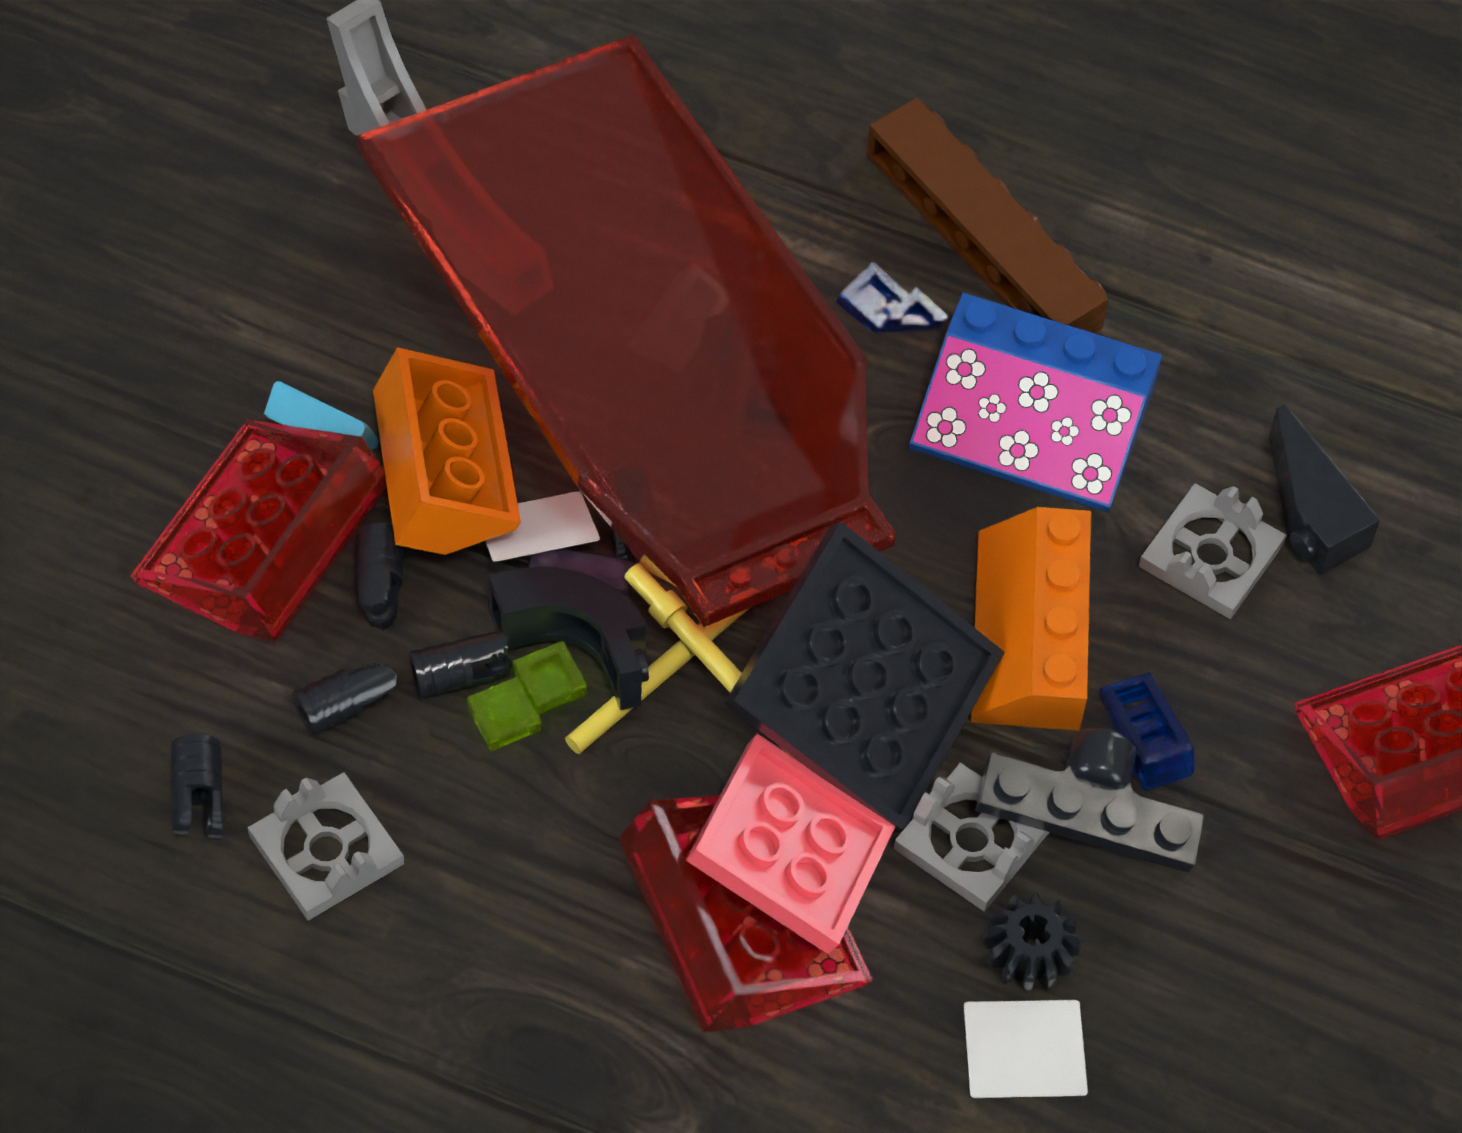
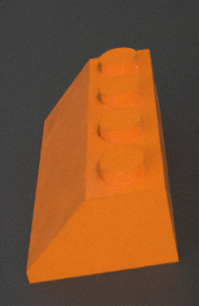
(444, 453)
(1036, 611)

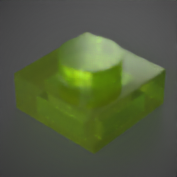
(550, 677)
(504, 714)

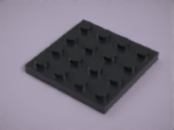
(865, 676)

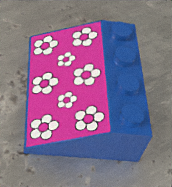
(1035, 402)

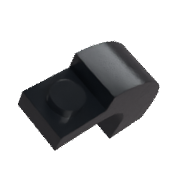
(577, 609)

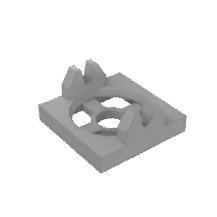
(1200, 579)
(343, 879)
(976, 887)

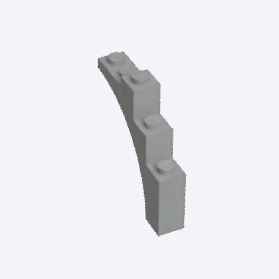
(373, 72)

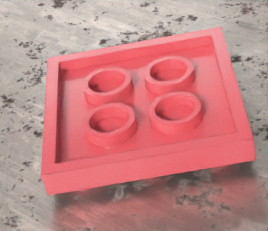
(791, 844)

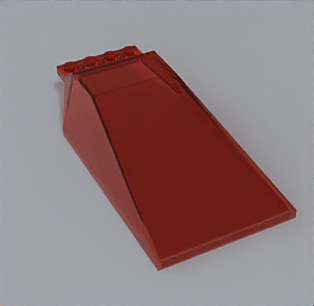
(644, 319)

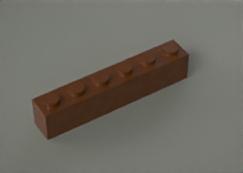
(982, 219)

